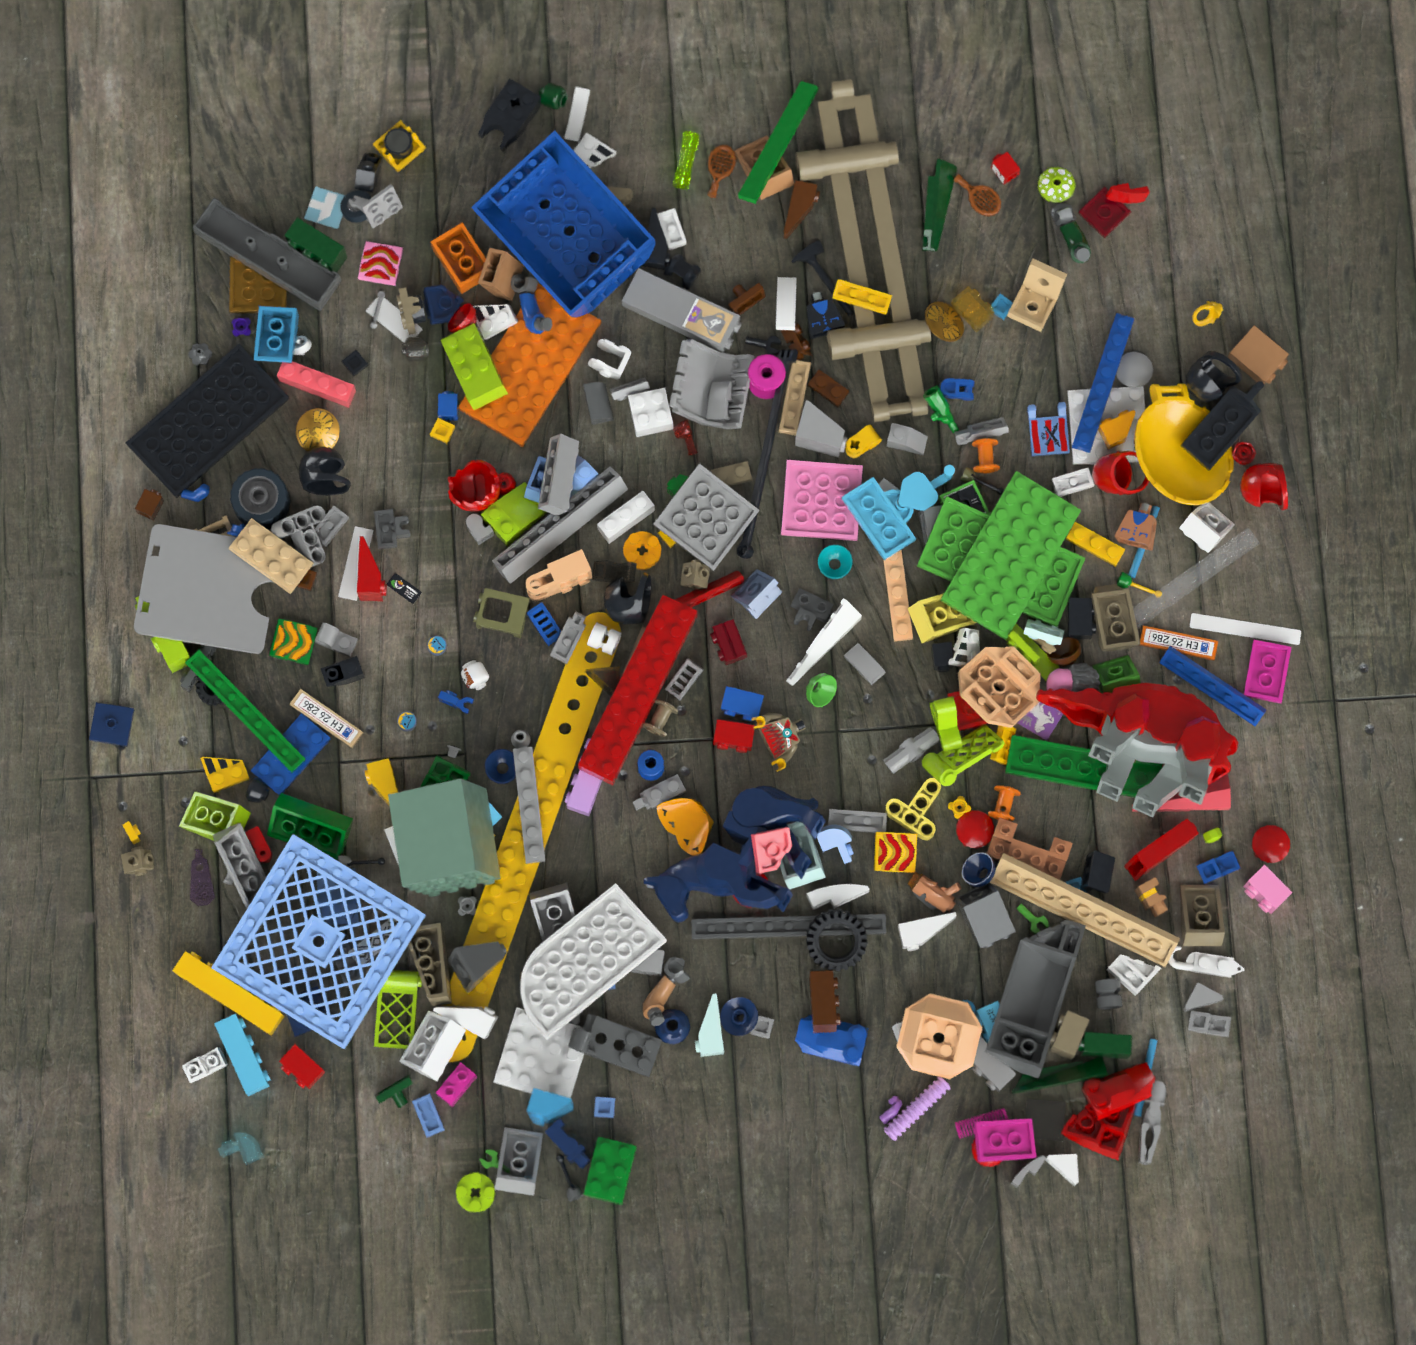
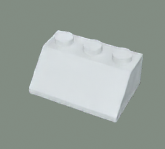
(433, 1045)

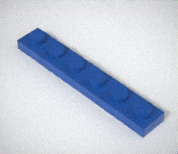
(1212, 686)

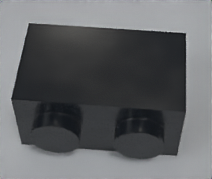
(1080, 618)

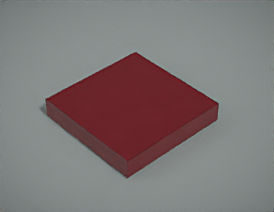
(1103, 213)

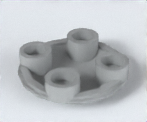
(1134, 369)

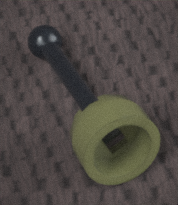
(969, 475)

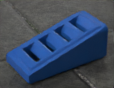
(541, 607)

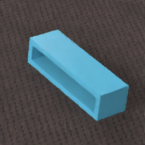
(242, 1055)

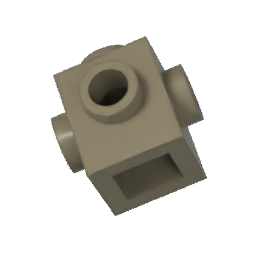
(695, 575)
(137, 861)

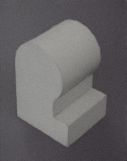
(476, 528)

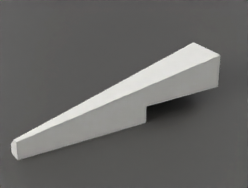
(836, 628)

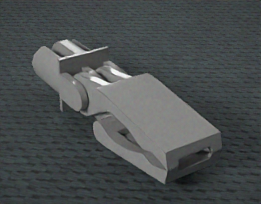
(1152, 1119)

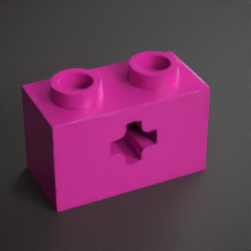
(456, 1084)

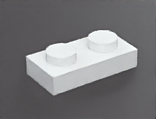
(672, 229)
(1073, 482)

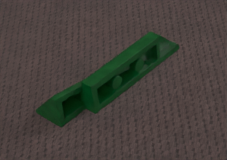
(937, 202)
(1062, 1075)

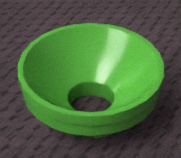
(824, 692)

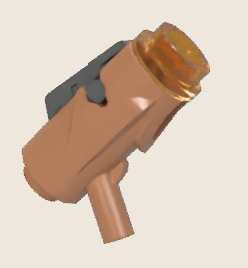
(932, 894)

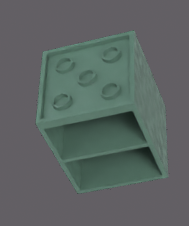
(444, 837)

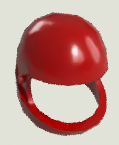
(1114, 473)
(1265, 484)

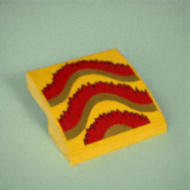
(895, 852)

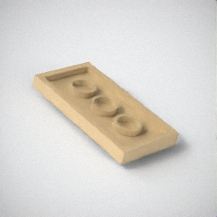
(271, 556)

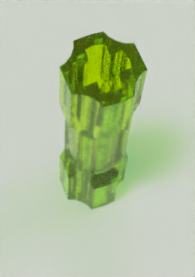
(686, 158)

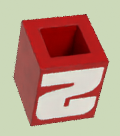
(1005, 167)

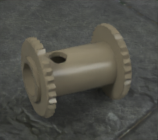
(660, 718)

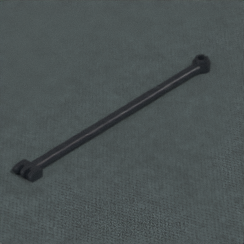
(787, 356)

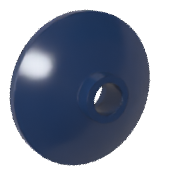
(731, 1012)

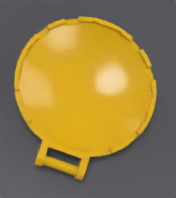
(1164, 462)

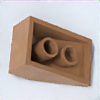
(780, 178)

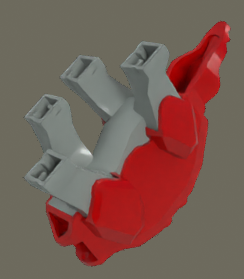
(1152, 727)

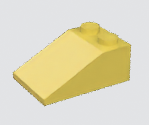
(936, 619)

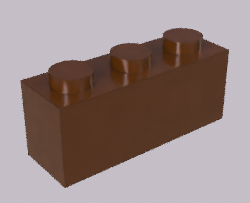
(824, 1001)

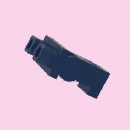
(567, 1145)

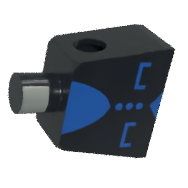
(822, 316)

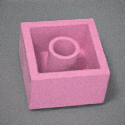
(1267, 890)

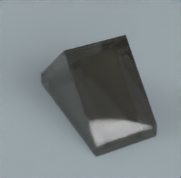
(605, 677)

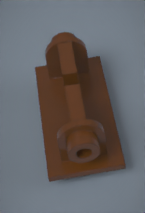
(800, 343)

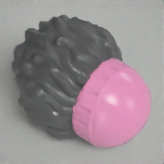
(1073, 678)

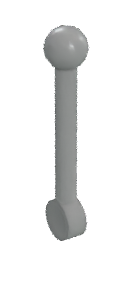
(381, 295)

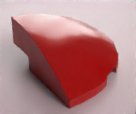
(1100, 1136)

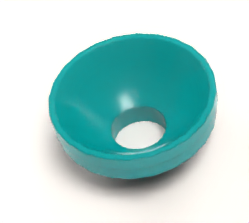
(835, 552)

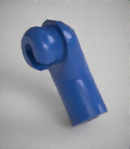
(196, 495)

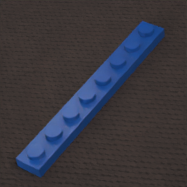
(1103, 383)

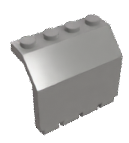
(697, 372)

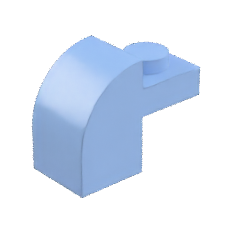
(836, 836)

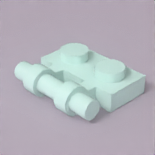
(1051, 634)

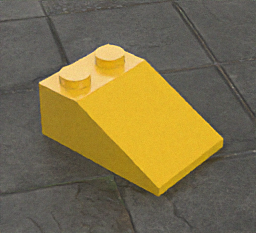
(382, 778)

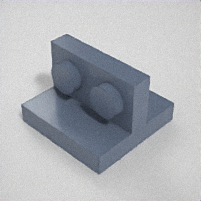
(757, 593)

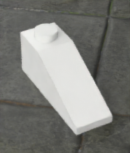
(920, 931)
(475, 1019)

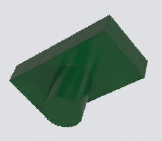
(395, 1092)

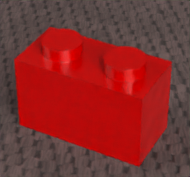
(734, 735)
(301, 1066)

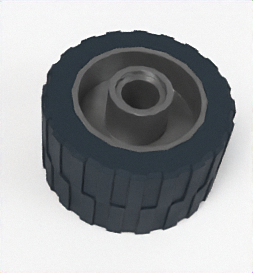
(260, 496)

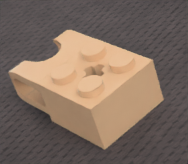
(559, 576)

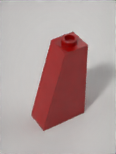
(1161, 849)

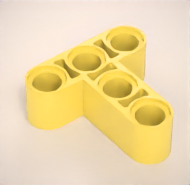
(914, 810)

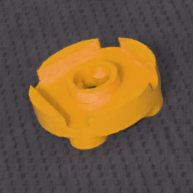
(640, 539)

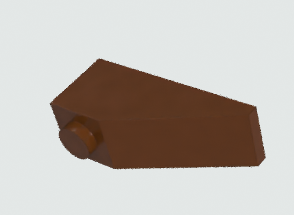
(801, 204)

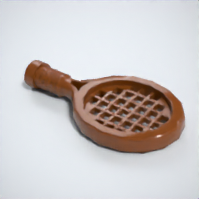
(960, 180)
(714, 187)

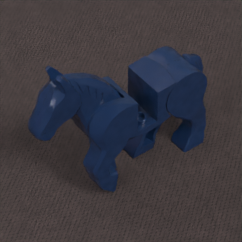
(728, 873)

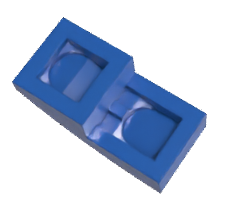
(1218, 867)

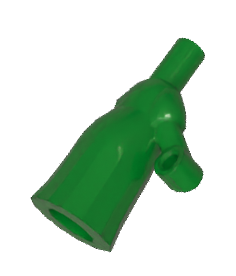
(940, 407)

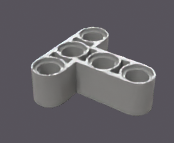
(303, 530)

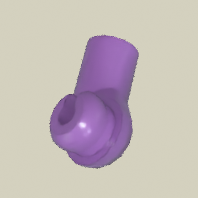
(892, 1111)

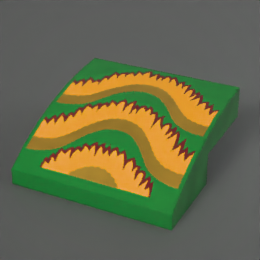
(293, 641)

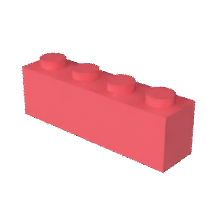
(316, 383)

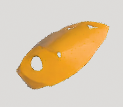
(689, 823)

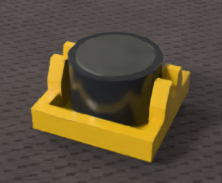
(399, 146)

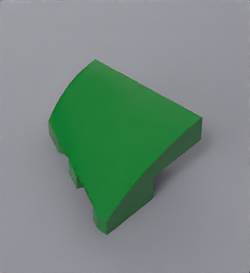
(444, 771)

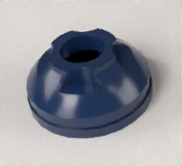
(494, 759)
(974, 866)
(680, 1033)

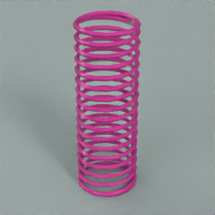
(958, 1127)

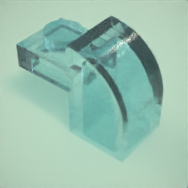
(246, 1144)

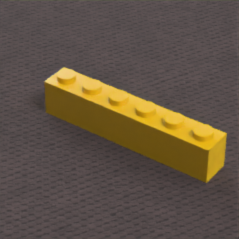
(228, 993)

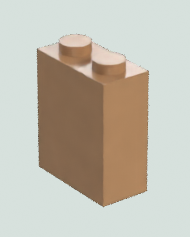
(497, 273)
(1259, 356)

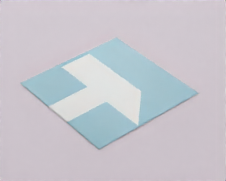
(325, 208)

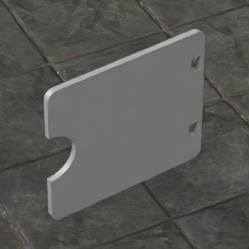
(200, 592)

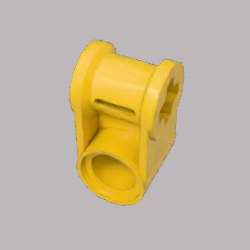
(865, 440)

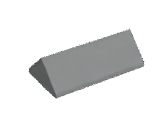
(240, 861)

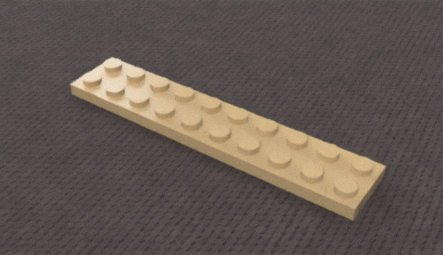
(1084, 909)

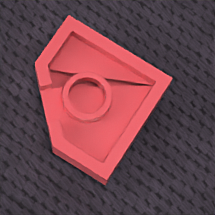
(770, 848)

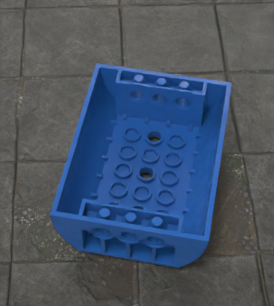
(577, 201)

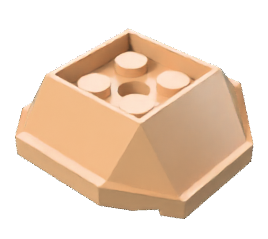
(1009, 672)
(942, 1015)

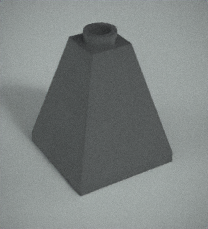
(475, 962)

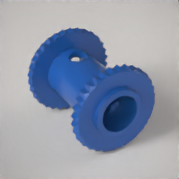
(647, 757)

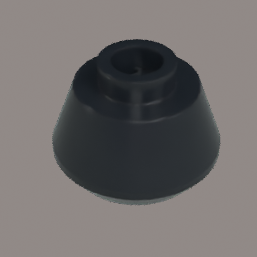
(257, 791)

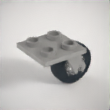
(360, 206)

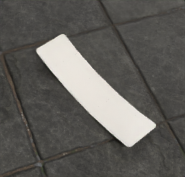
(577, 114)

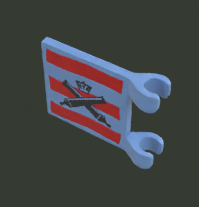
(1048, 434)

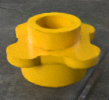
(960, 801)

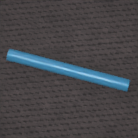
(1139, 553)
(1149, 1059)

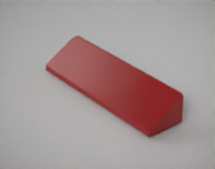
(713, 589)

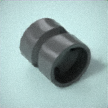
(1108, 994)

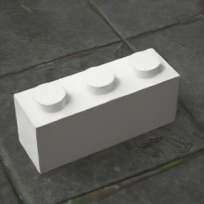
(626, 517)

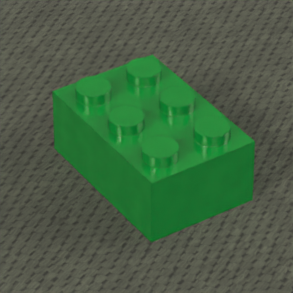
(610, 1171)

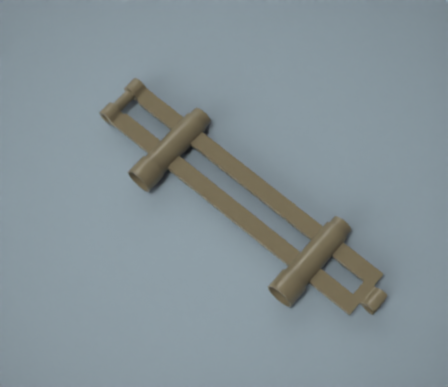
(867, 337)

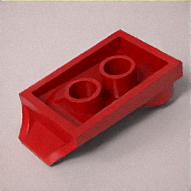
(1119, 1090)

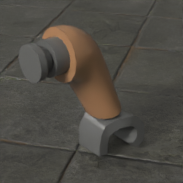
(655, 1001)

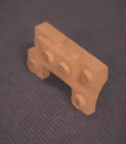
(1049, 862)

